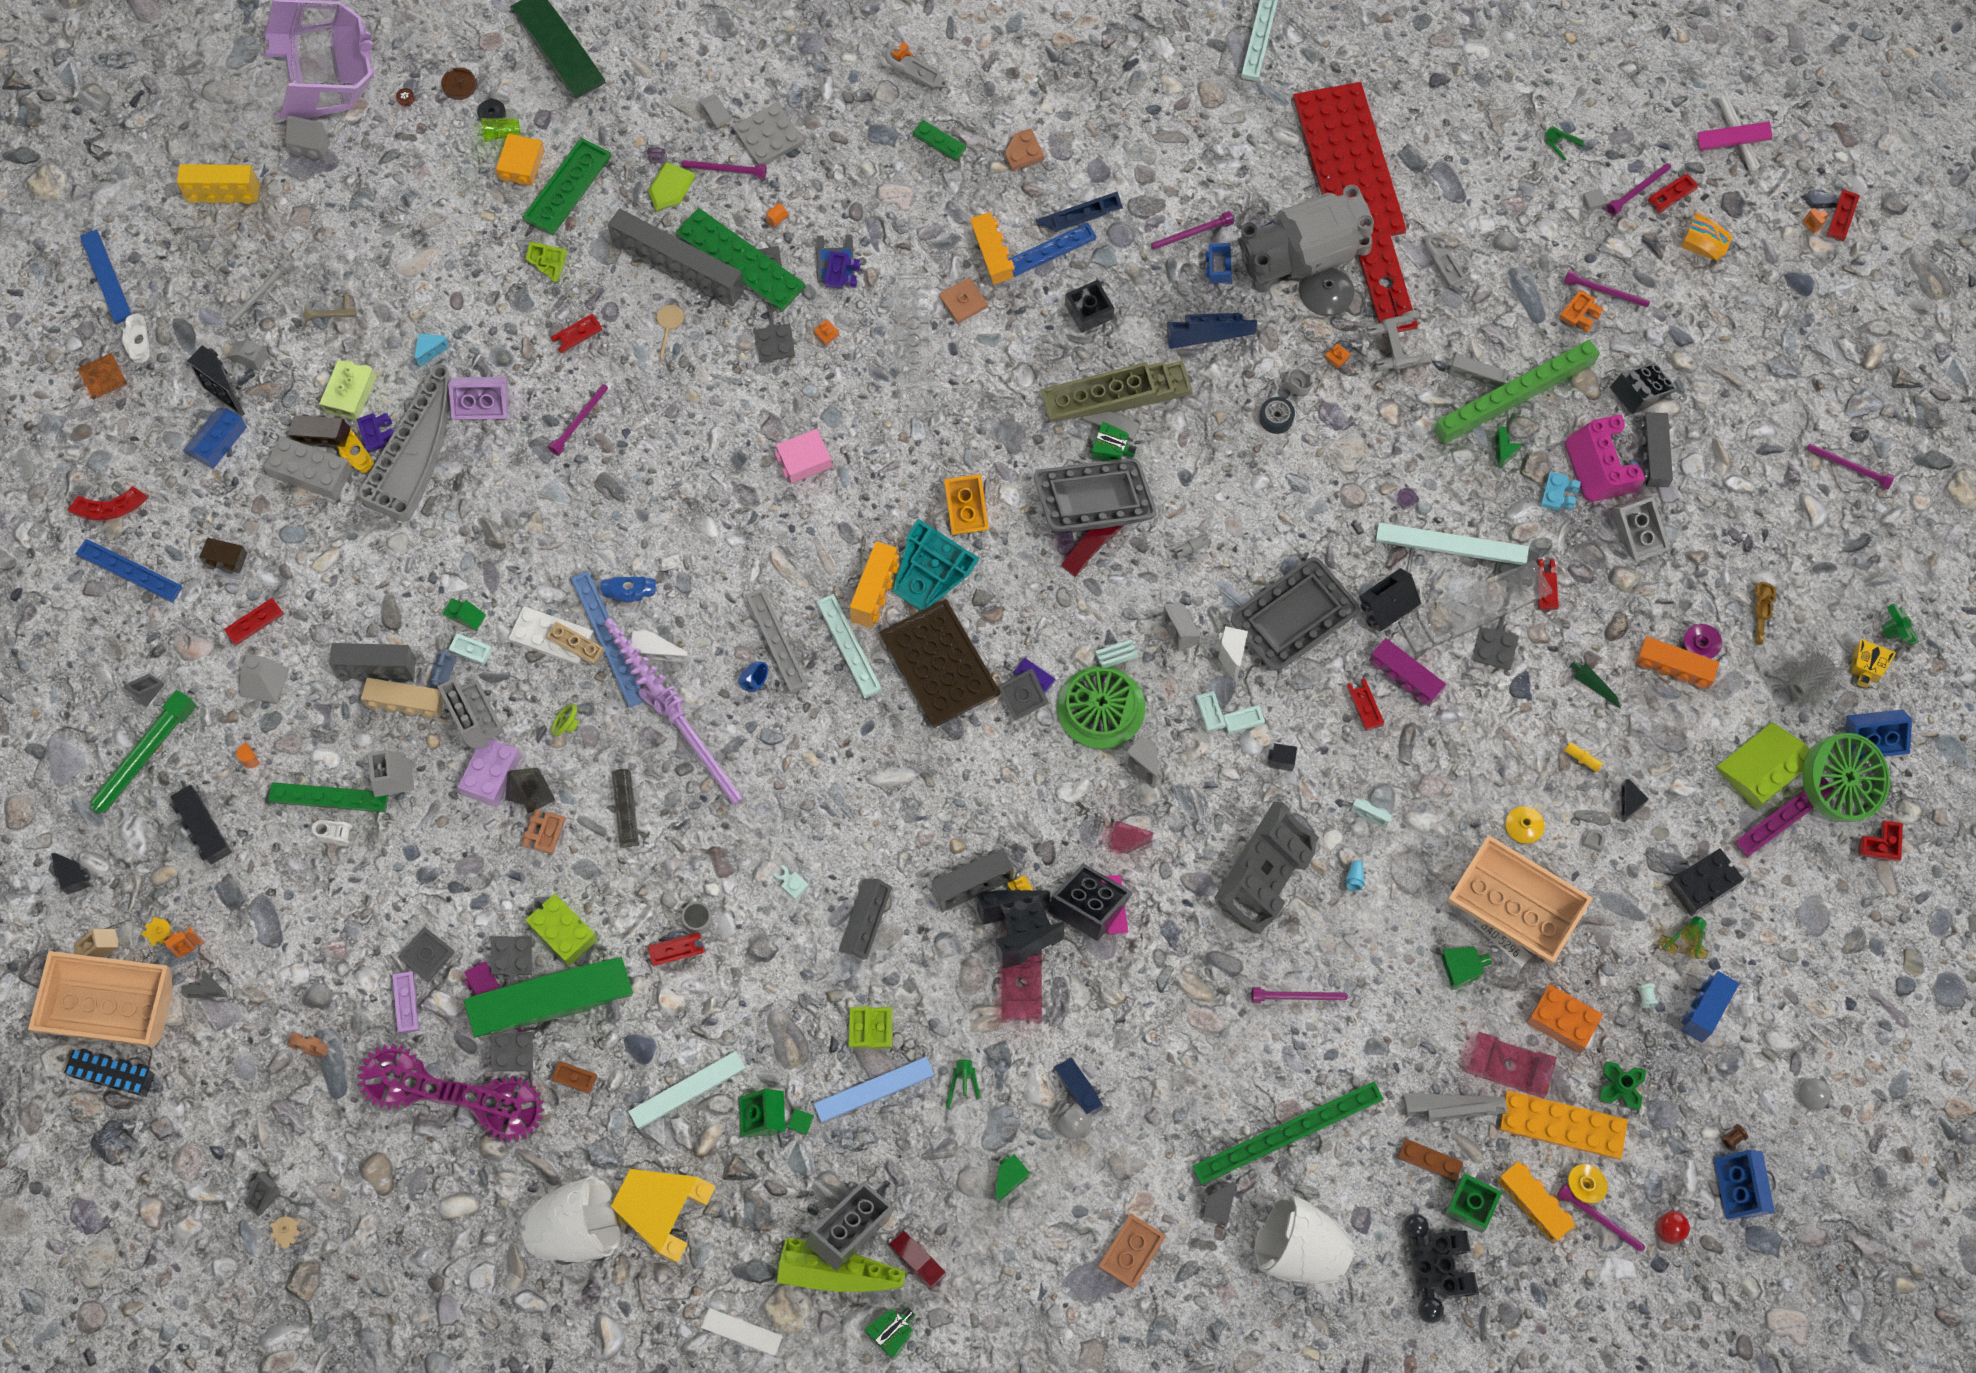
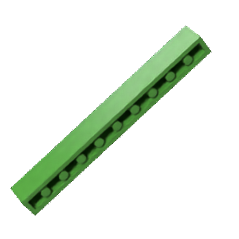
(1516, 391)

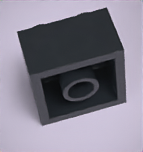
(1089, 306)

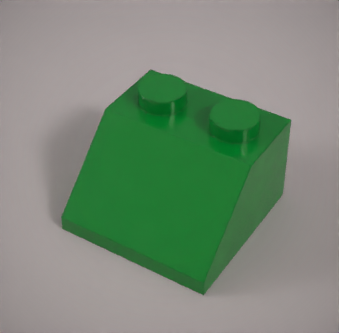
(762, 1113)

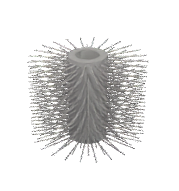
(1812, 674)

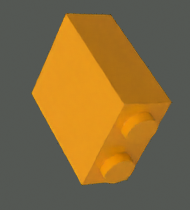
(520, 159)

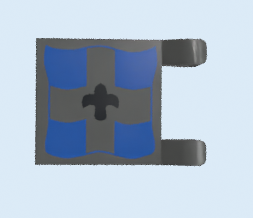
(824, 253)

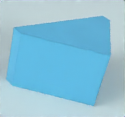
(429, 347)

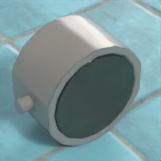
(697, 917)

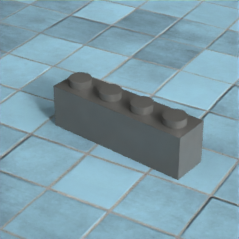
(1656, 449)

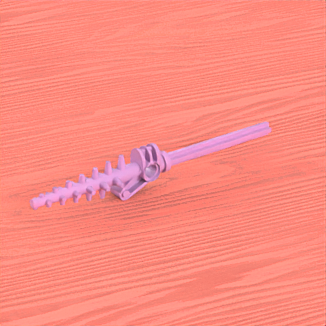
(668, 704)

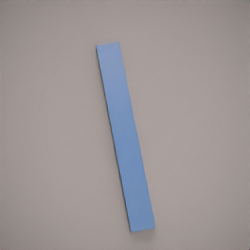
(598, 615)

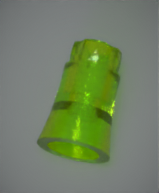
(499, 128)

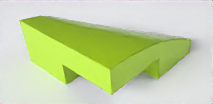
(547, 259)

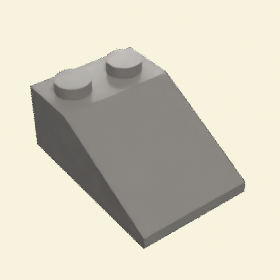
(1641, 527)

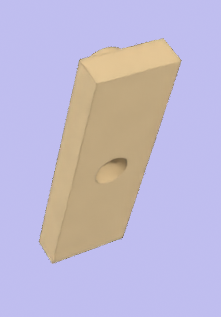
(583, 648)

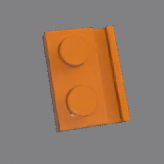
(183, 943)

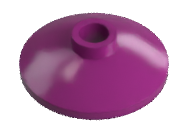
(1708, 636)

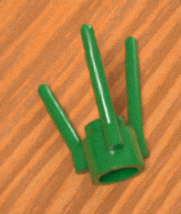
(1556, 135)
(963, 1071)

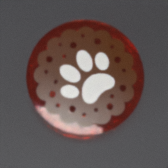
(405, 97)

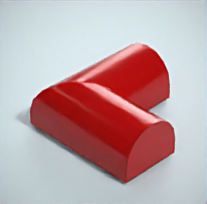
(1887, 847)

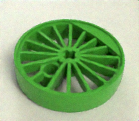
(1846, 777)

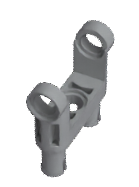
(1397, 359)

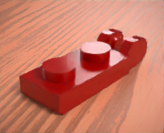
(1550, 601)

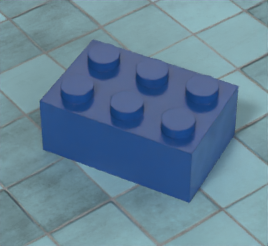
(1709, 1006)

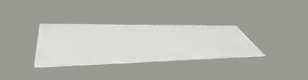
(742, 1331)

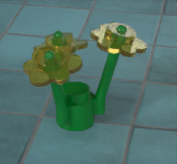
(1692, 933)

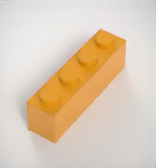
(991, 247)
(1536, 1202)

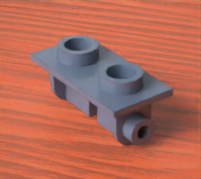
(442, 669)

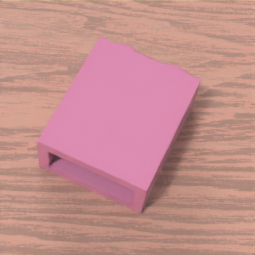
(803, 456)

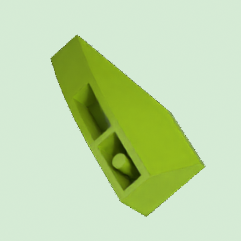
(805, 1269)

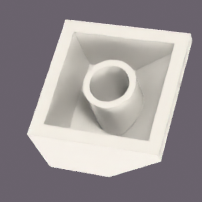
(1231, 649)

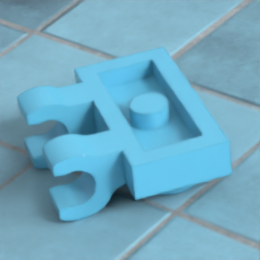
(1555, 489)

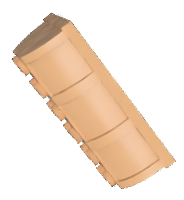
(1520, 899)
(102, 999)

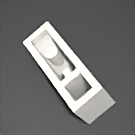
(657, 648)

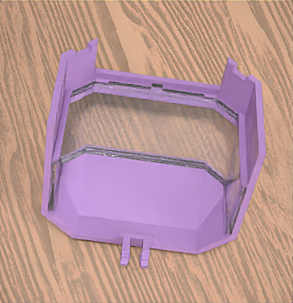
(323, 54)

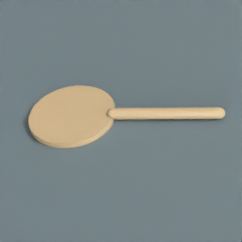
(669, 318)

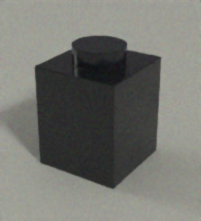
(1282, 757)

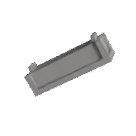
(1478, 372)

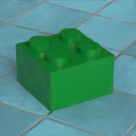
(1473, 1203)

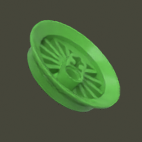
(1130, 720)

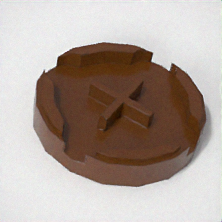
(458, 83)

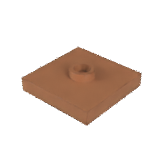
(963, 300)

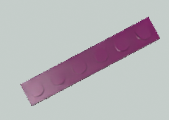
(1778, 822)

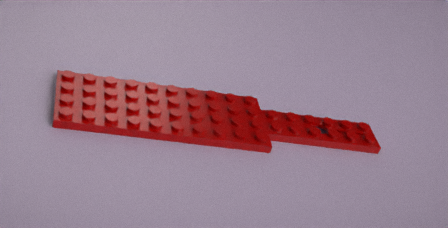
(1347, 153)

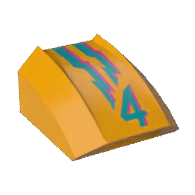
(1707, 238)

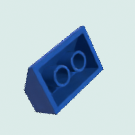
(216, 437)
(1886, 729)
(1744, 1185)

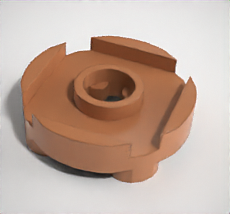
(310, 1046)

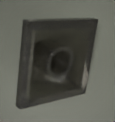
(528, 789)

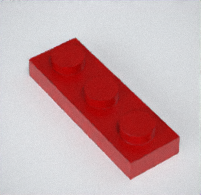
(1843, 215)
(254, 621)

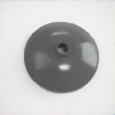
(1325, 299)

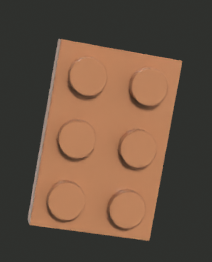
(1132, 1251)

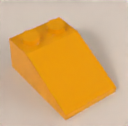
(966, 504)

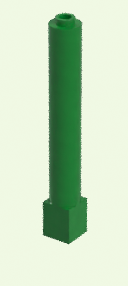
(175, 710)

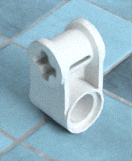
(336, 832)

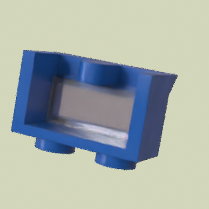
(1219, 263)

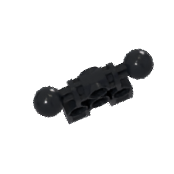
(1455, 1243)

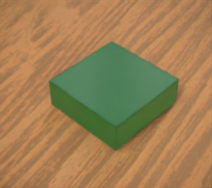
(800, 1121)

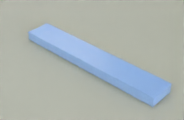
(874, 1090)

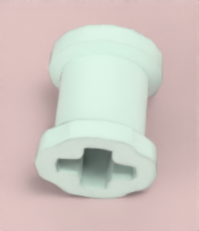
(1647, 995)

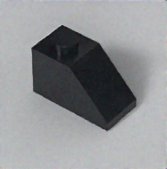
(71, 874)

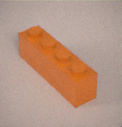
(1677, 662)

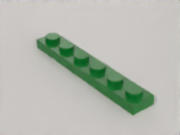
(327, 797)

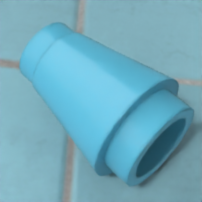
(1355, 876)

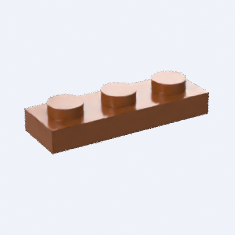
(1430, 1160)

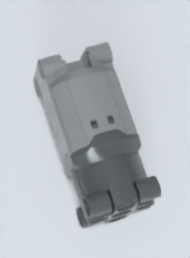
(1308, 238)

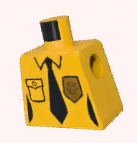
(1870, 662)

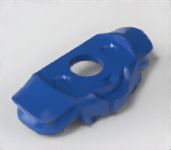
(642, 588)

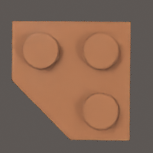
(1023, 150)

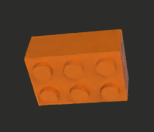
(1565, 1018)

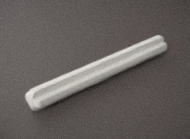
(1733, 121)

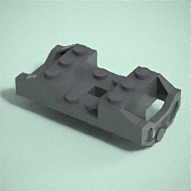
(1266, 868)

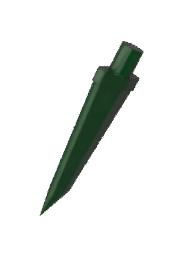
(1594, 682)

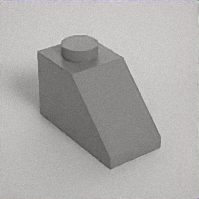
(248, 354)

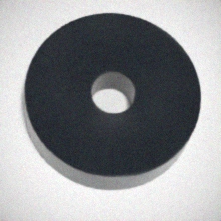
(491, 105)

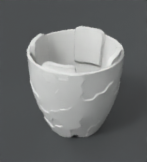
(572, 1223)
(1302, 1243)

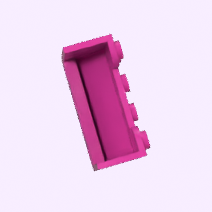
(1597, 462)

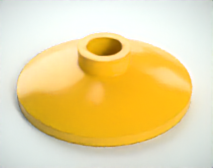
(1520, 832)
(1592, 1178)

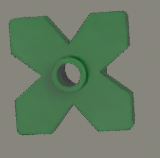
(1899, 625)
(1630, 1080)

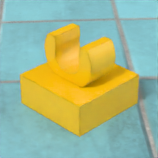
(1019, 884)

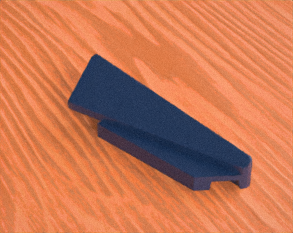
(1081, 212)
(1208, 328)

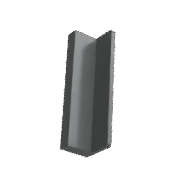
(865, 918)

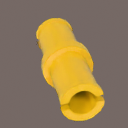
(1583, 757)

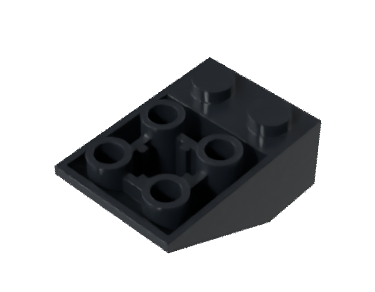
(1642, 387)

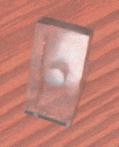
(143, 953)

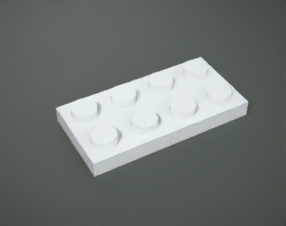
(531, 633)

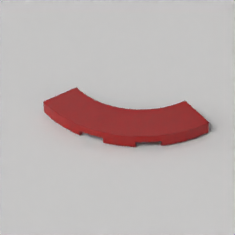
(108, 510)

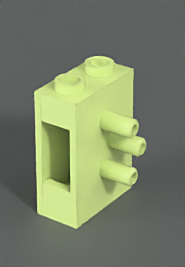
(347, 390)

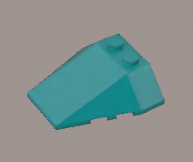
(931, 566)

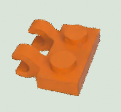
(1577, 308)

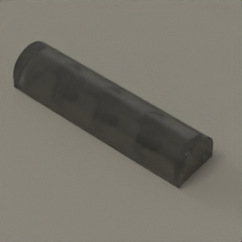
(625, 808)

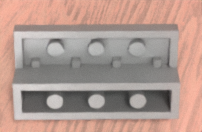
(471, 712)

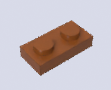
(574, 1077)

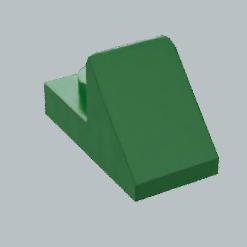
(1505, 449)
(464, 614)

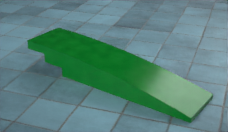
(548, 997)

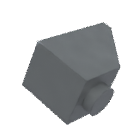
(1218, 1205)

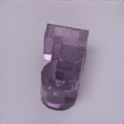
(1065, 542)

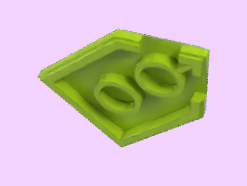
(670, 186)

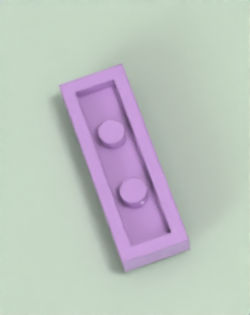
(405, 1002)

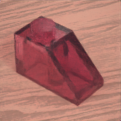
(1128, 838)

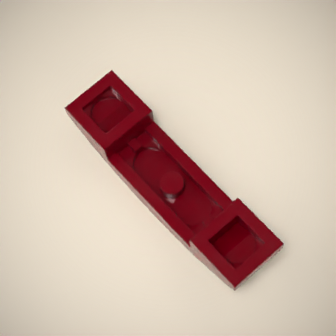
(1087, 548)

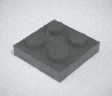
(1023, 694)
(426, 954)

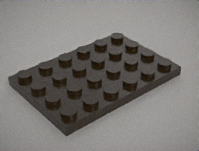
(939, 663)

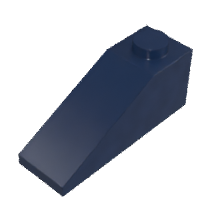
(1078, 1086)

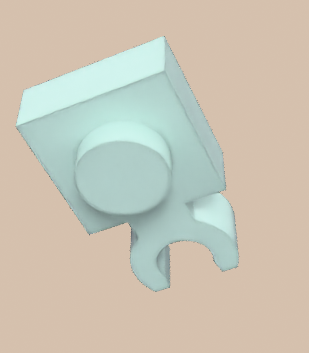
(793, 884)

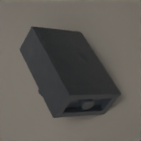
(1390, 600)

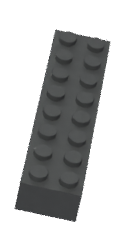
(676, 257)

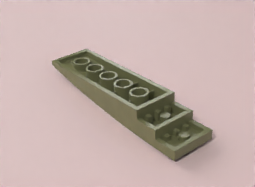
(1117, 390)

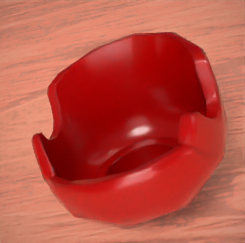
(1673, 1227)

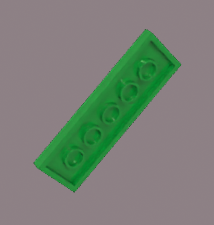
(567, 186)

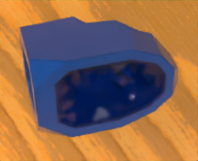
(754, 676)

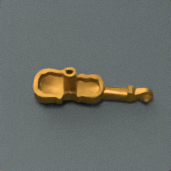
(1765, 595)

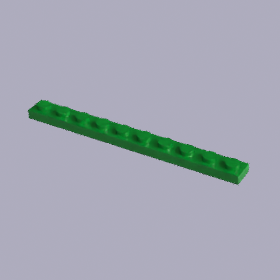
(1287, 1133)

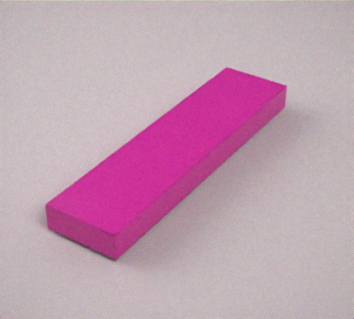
(1734, 135)

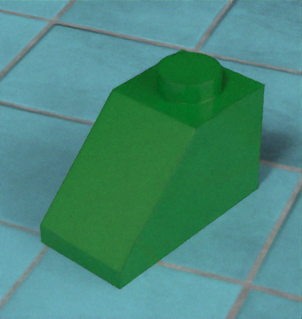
(1010, 1175)

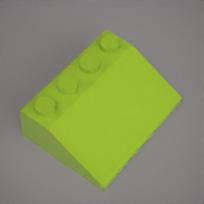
(1765, 764)

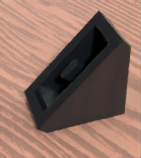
(1631, 799)

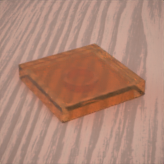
(102, 376)

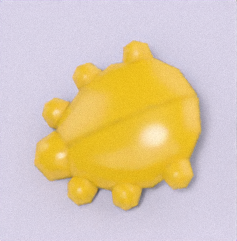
(157, 931)

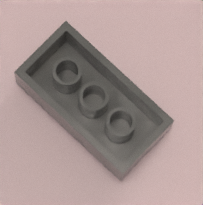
(372, 661)
(972, 879)
(849, 1225)

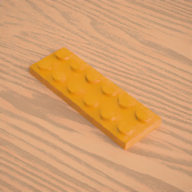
(1564, 1125)

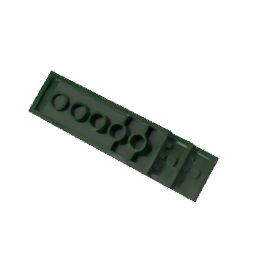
(558, 46)

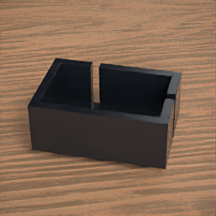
(1705, 879)

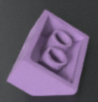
(479, 397)

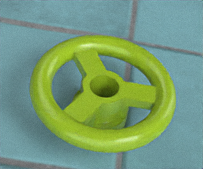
(566, 722)

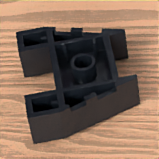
(1024, 921)

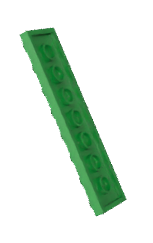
(757, 269)

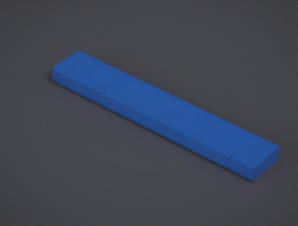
(1052, 249)
(106, 276)
(129, 570)

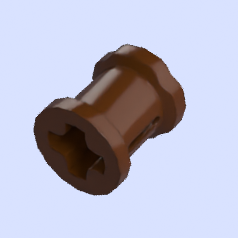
(1734, 1137)

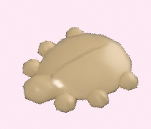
(284, 1231)

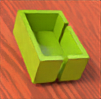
(561, 930)

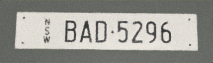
(1517, 953)

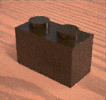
(223, 555)

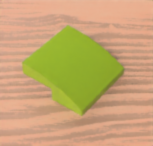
(871, 1027)

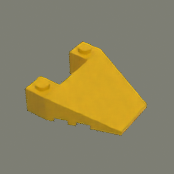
(652, 1203)

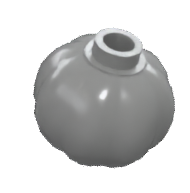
(1074, 1121)

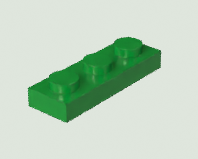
(939, 140)

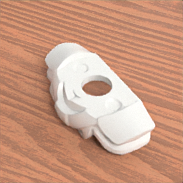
(136, 326)

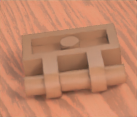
(548, 834)

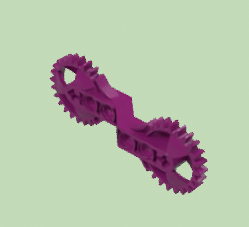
(450, 1093)

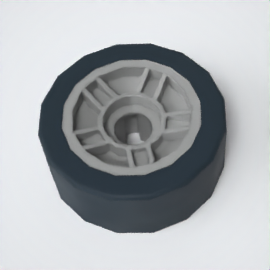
(1278, 406)

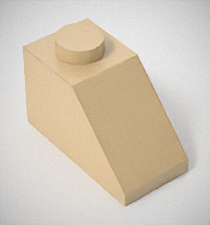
(97, 943)

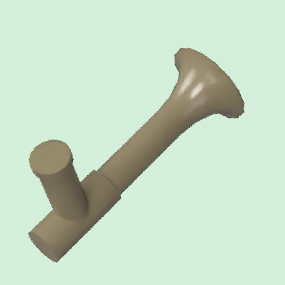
(346, 312)

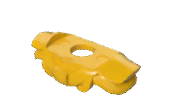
(361, 461)

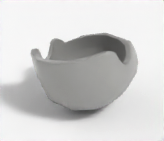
(1298, 381)
(1815, 1094)

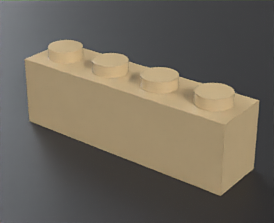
(402, 698)

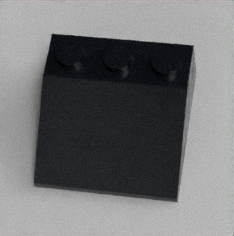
(214, 377)
(1089, 902)

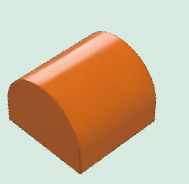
(776, 215)
(247, 756)

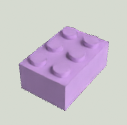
(487, 773)

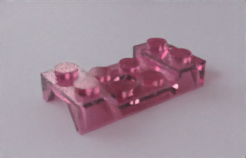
(1027, 1001)
(1532, 1069)

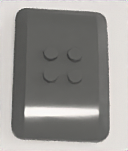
(1094, 495)
(1295, 613)

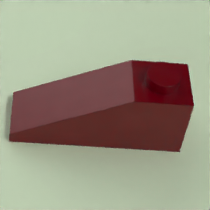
(918, 1260)

